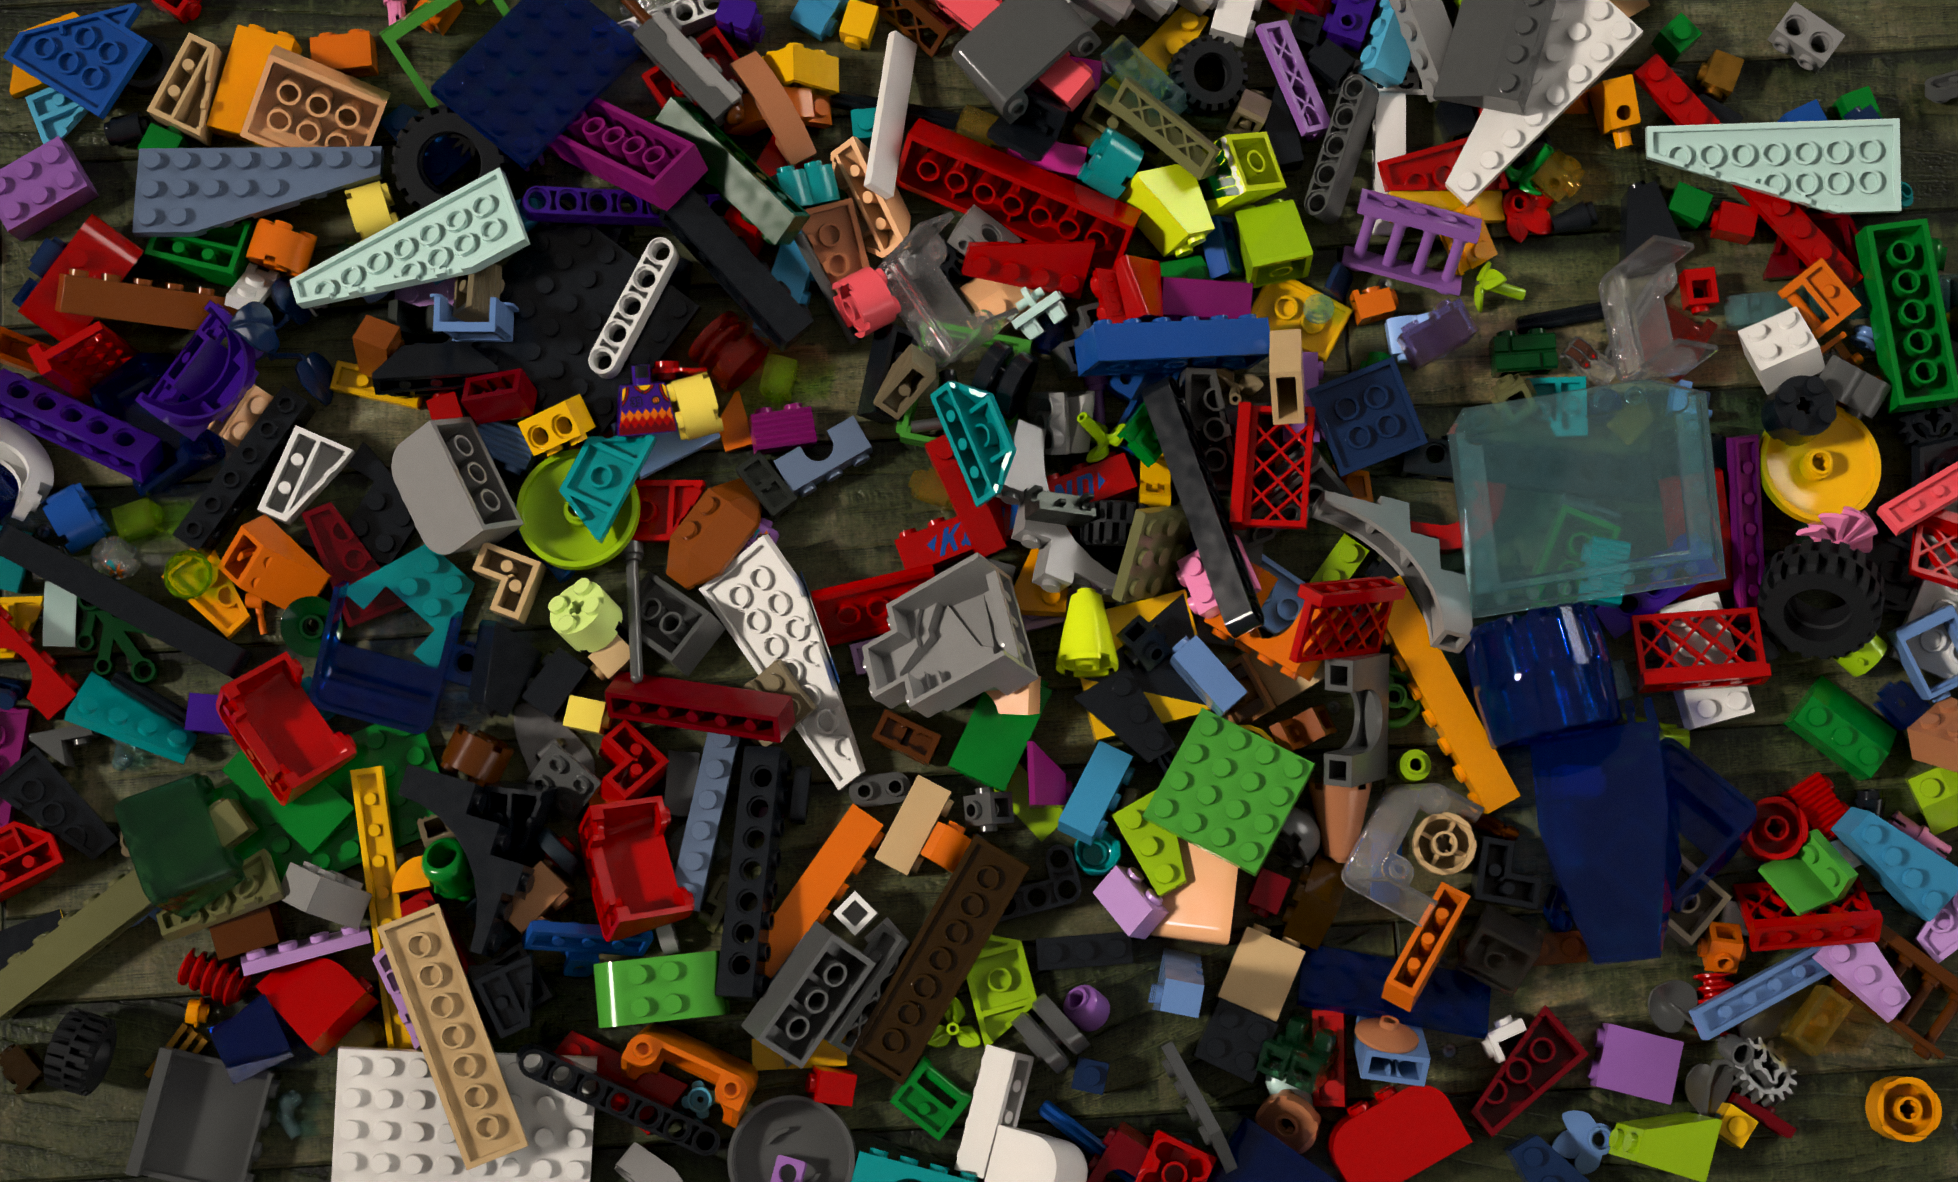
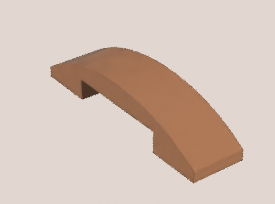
(775, 107)

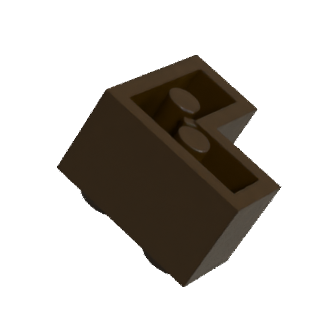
(1315, 903)

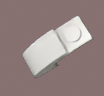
(28, 463)

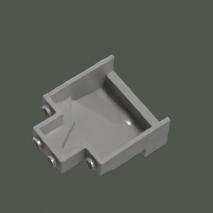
(951, 641)

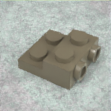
(780, 680)

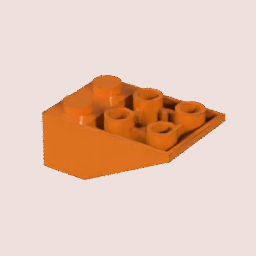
(271, 564)

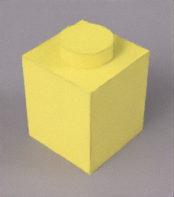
(587, 715)

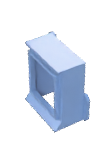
(496, 330)

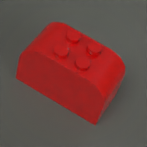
(92, 249)
(1394, 1134)

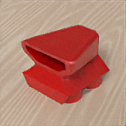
(1129, 291)
(1175, 1161)

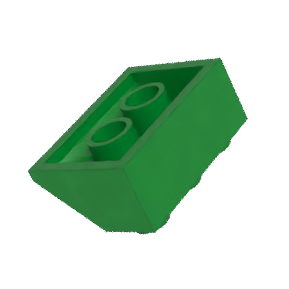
(1842, 729)

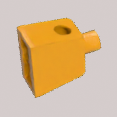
(1616, 109)

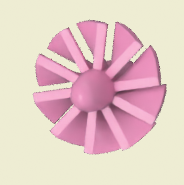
(1848, 527)

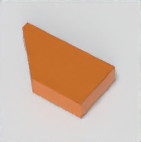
(736, 426)

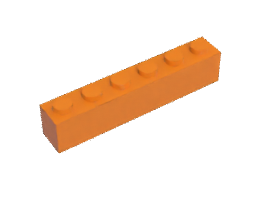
(822, 883)

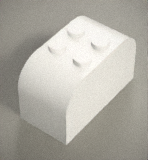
(1034, 1157)

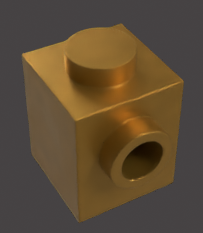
(1719, 75)

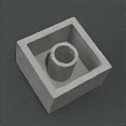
(325, 894)

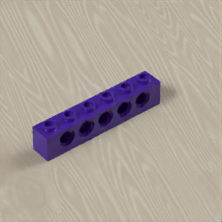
(79, 427)

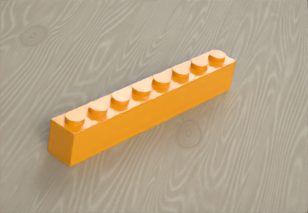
(1446, 706)

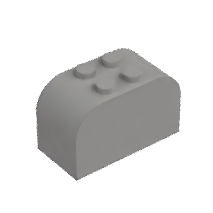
(453, 487)

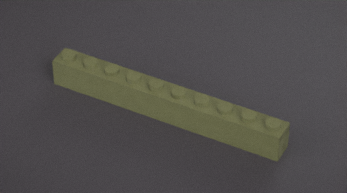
(97, 923)

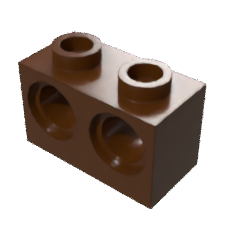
(906, 737)

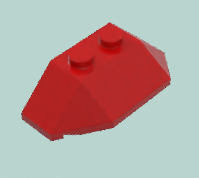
(26, 858)

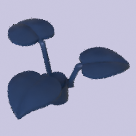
(256, 327)

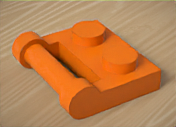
(1827, 291)

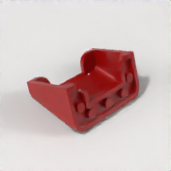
(282, 728)
(631, 867)

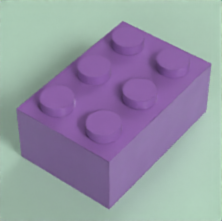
(42, 188)

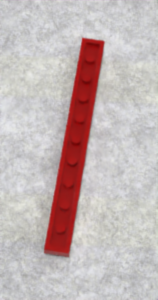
(1781, 215)

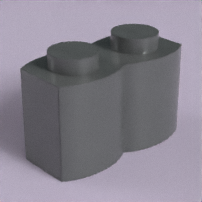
(1854, 387)

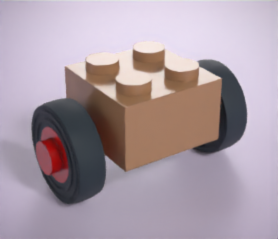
(550, 888)

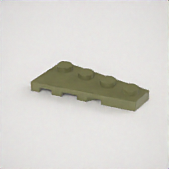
(257, 890)

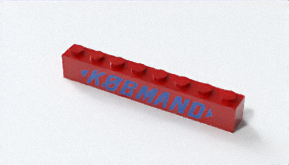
(947, 542)

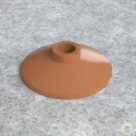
(1386, 1035)

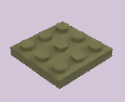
(1151, 553)

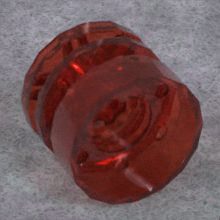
(724, 347)

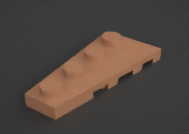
(836, 239)

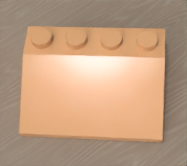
(311, 105)

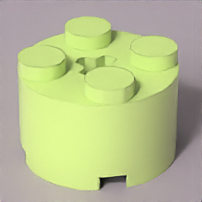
(585, 616)

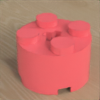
(865, 301)

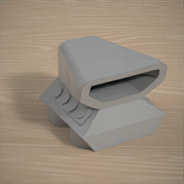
(1058, 415)

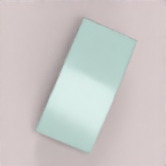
(59, 616)

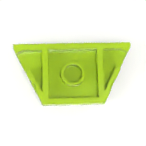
(1000, 986)

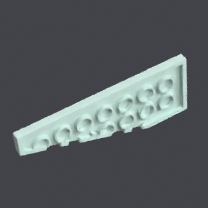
(1810, 163)
(434, 244)

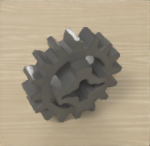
(1764, 1073)

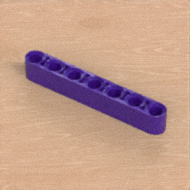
(583, 212)

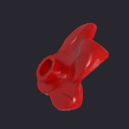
(1530, 217)
(670, 369)

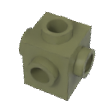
(1510, 385)

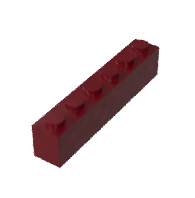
(701, 707)

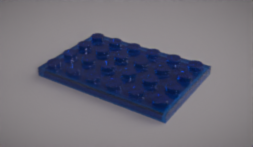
(536, 73)

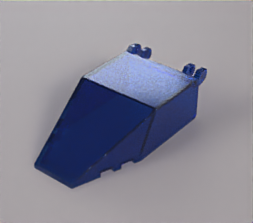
(1611, 832)

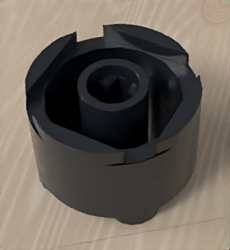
(1798, 410)

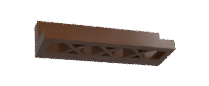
(924, 11)

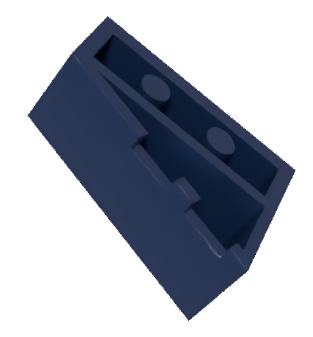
(1539, 1162)

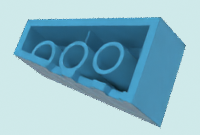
(1903, 866)

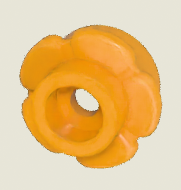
(197, 1012)

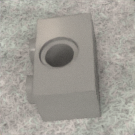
(979, 227)

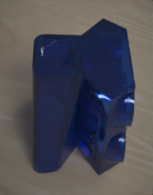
(250, 1041)

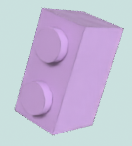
(1131, 901)

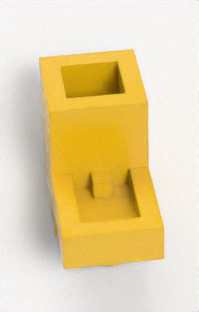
(1154, 484)

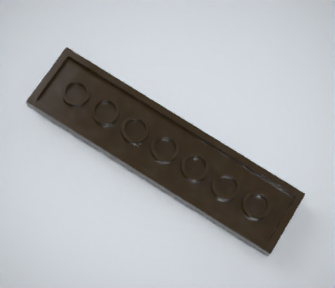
(940, 959)

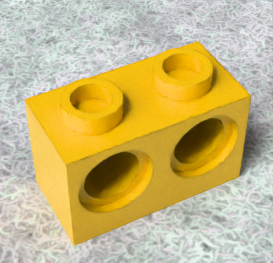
(556, 424)

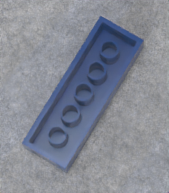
(1171, 345)

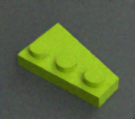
(1152, 846)

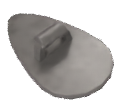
(537, 733)

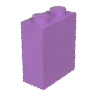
(1635, 1063)

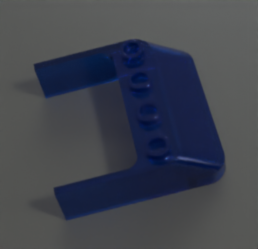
(376, 684)
(1708, 815)

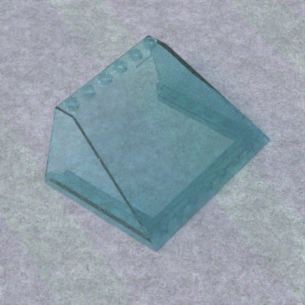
(1585, 495)

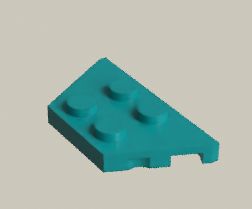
(604, 478)

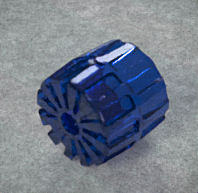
(1541, 674)

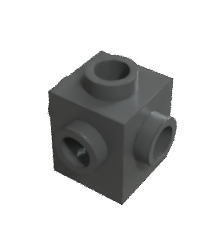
(988, 809)

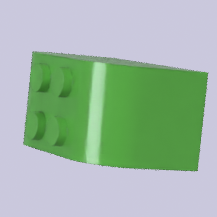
(658, 989)

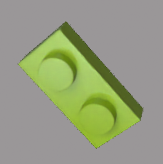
(1341, 561)

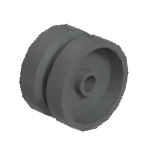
(1050, 1033)

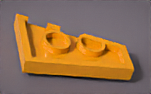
(221, 602)

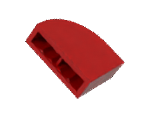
(318, 1000)

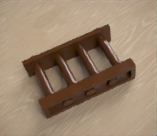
(1933, 977)

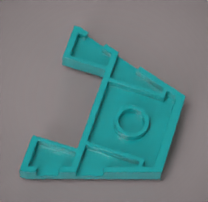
(428, 586)

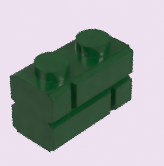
(1523, 354)

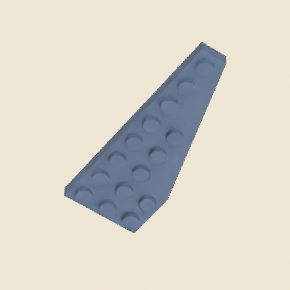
(208, 188)

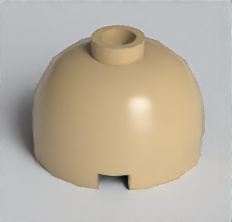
(1444, 843)

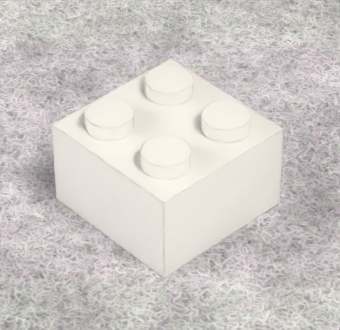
(1781, 349)

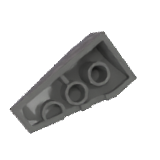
(1322, 478)

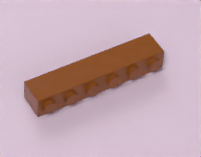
(134, 301)

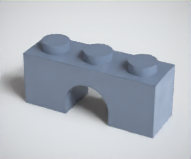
(849, 448)

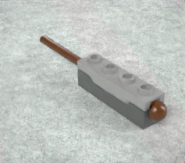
(686, 67)

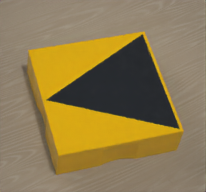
(1163, 686)

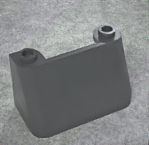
(1018, 46)

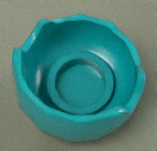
(1098, 858)

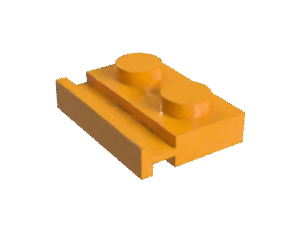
(1472, 254)

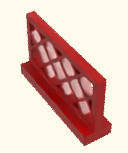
(82, 359)
(1245, 473)
(1944, 528)
(1347, 595)
(1706, 675)
(1810, 928)

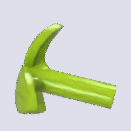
(1494, 281)
(1099, 436)
(966, 1035)

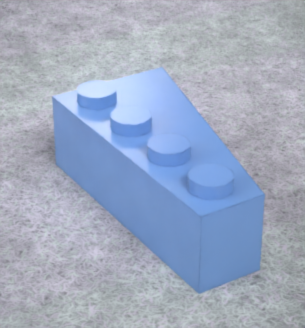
(1178, 984)

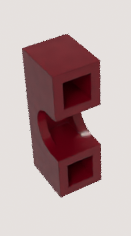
(1124, 1150)

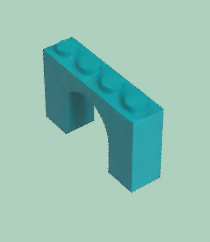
(878, 1168)

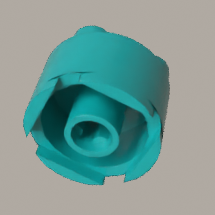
(1111, 163)

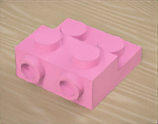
(1193, 575)

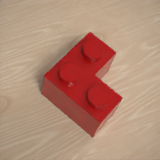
(634, 762)

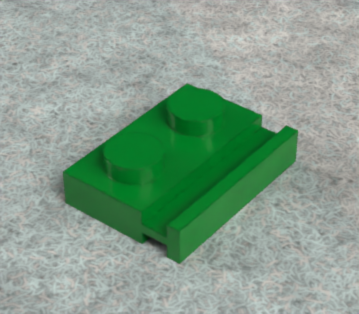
(1142, 436)

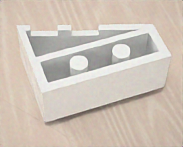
(302, 474)

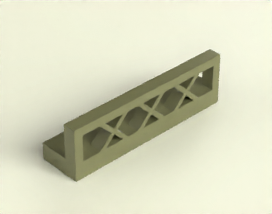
(1163, 133)

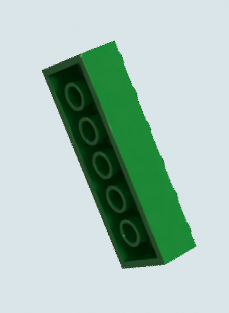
(1907, 315)

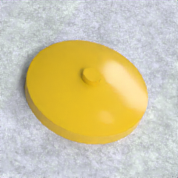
(1824, 474)

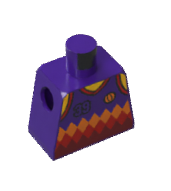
(643, 405)

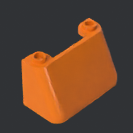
(660, 1043)

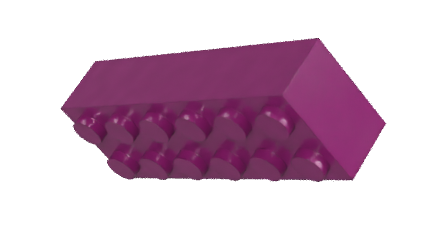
(631, 154)

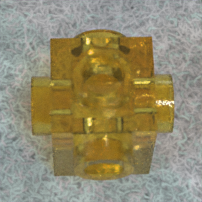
(1559, 176)

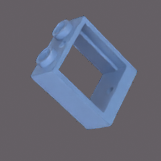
(1898, 637)

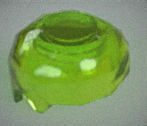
(187, 575)

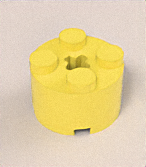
(370, 208)
(695, 406)

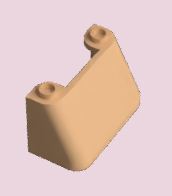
(1204, 904)

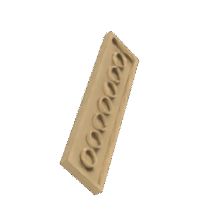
(452, 1036)

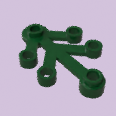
(113, 630)

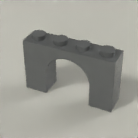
(1366, 752)

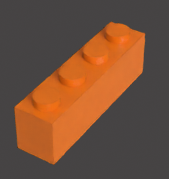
(1425, 948)

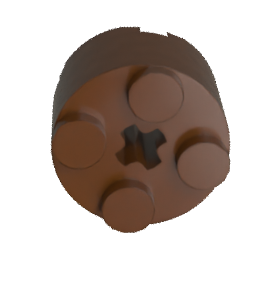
(476, 755)

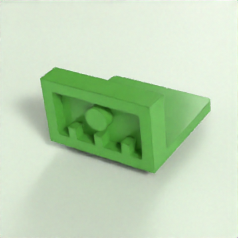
(1812, 876)

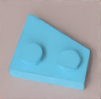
(54, 113)

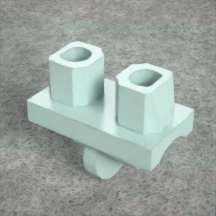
(1028, 322)

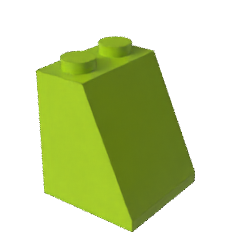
(1272, 242)
(1670, 1142)

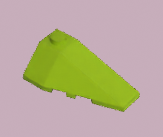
(1936, 797)

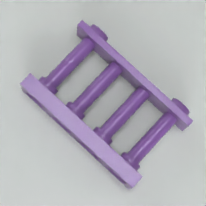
(1416, 215)

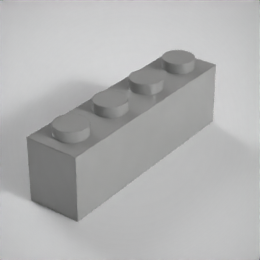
(1427, 36)

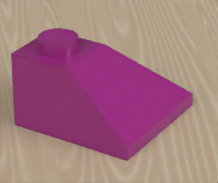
(1045, 780)

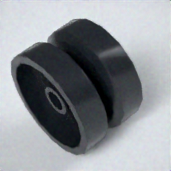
(1006, 377)

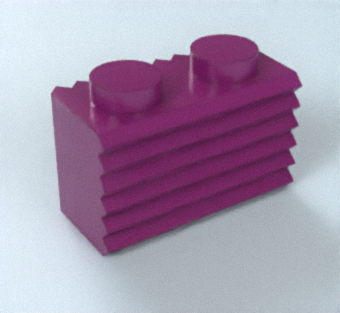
(782, 429)

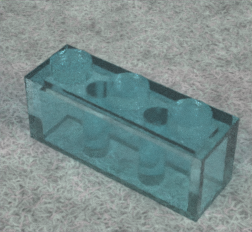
(1126, 60)

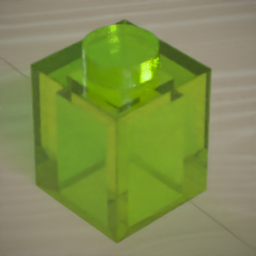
(778, 378)
(138, 519)

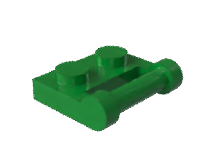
(925, 1107)

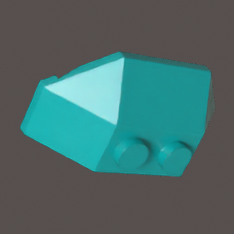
(976, 437)

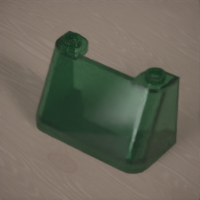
(178, 845)

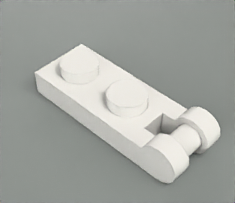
(251, 286)

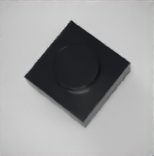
(1306, 28)

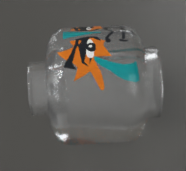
(115, 558)

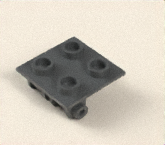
(574, 780)

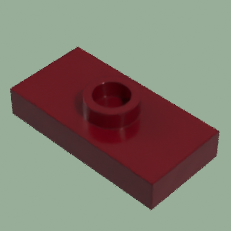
(1763, 1115)

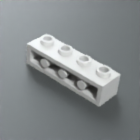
(994, 1103)

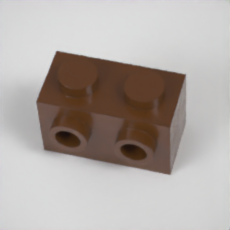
(248, 932)

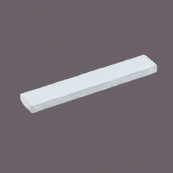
(890, 115)

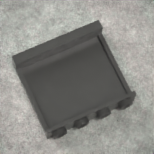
(199, 1122)

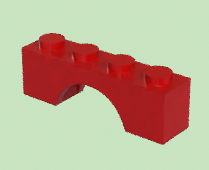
(49, 689)

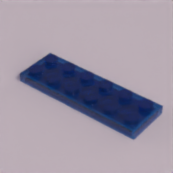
(1355, 983)

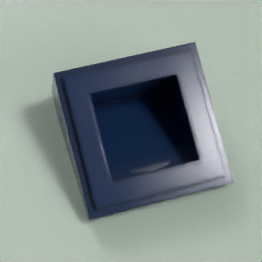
(1338, 282)

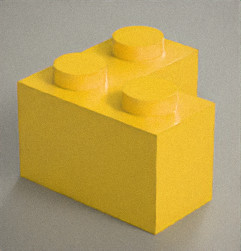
(805, 68)

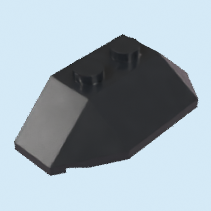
(430, 368)

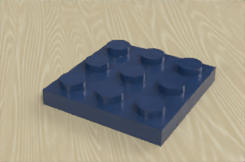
(1366, 417)

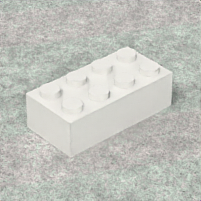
(1710, 705)

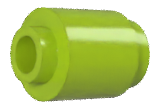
(1404, 769)

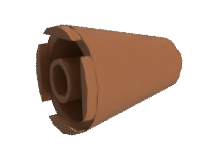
(1339, 816)

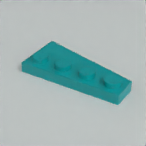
(123, 718)

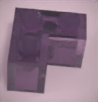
(1442, 333)

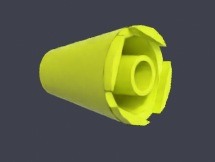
(1086, 637)

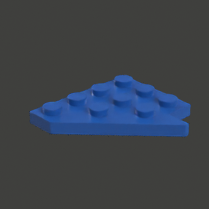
(84, 56)

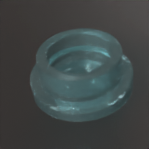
(1318, 308)

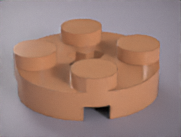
(1297, 1110)

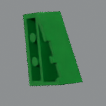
(211, 257)

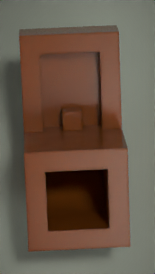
(1303, 729)

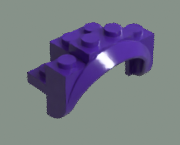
(208, 374)

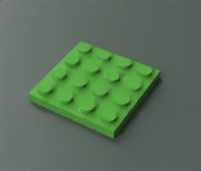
(1229, 791)

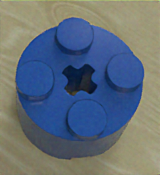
(74, 518)

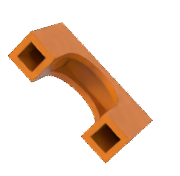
(1277, 648)

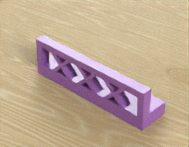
(1294, 79)

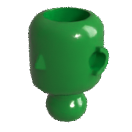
(449, 869)

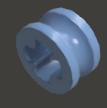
(1863, 338)

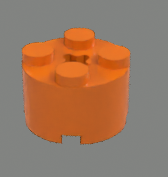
(280, 248)

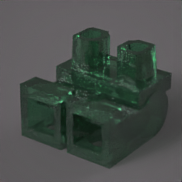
(1300, 1056)

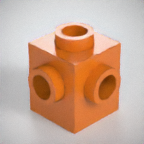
(1722, 947)

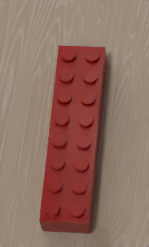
(1013, 192)

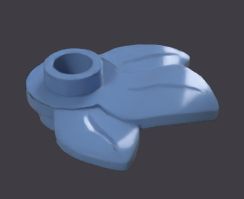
(1578, 1140)

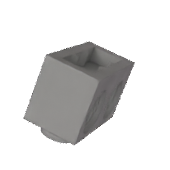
(1809, 31)

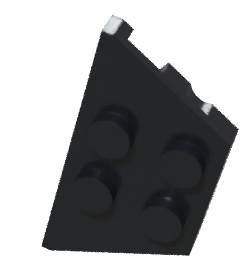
(1892, 557)

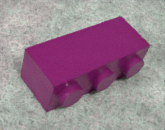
(1205, 298)

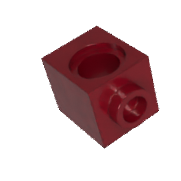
(1267, 893)

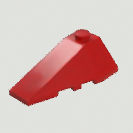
(981, 524)

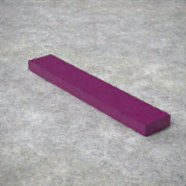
(1745, 520)

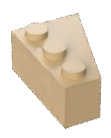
(190, 89)

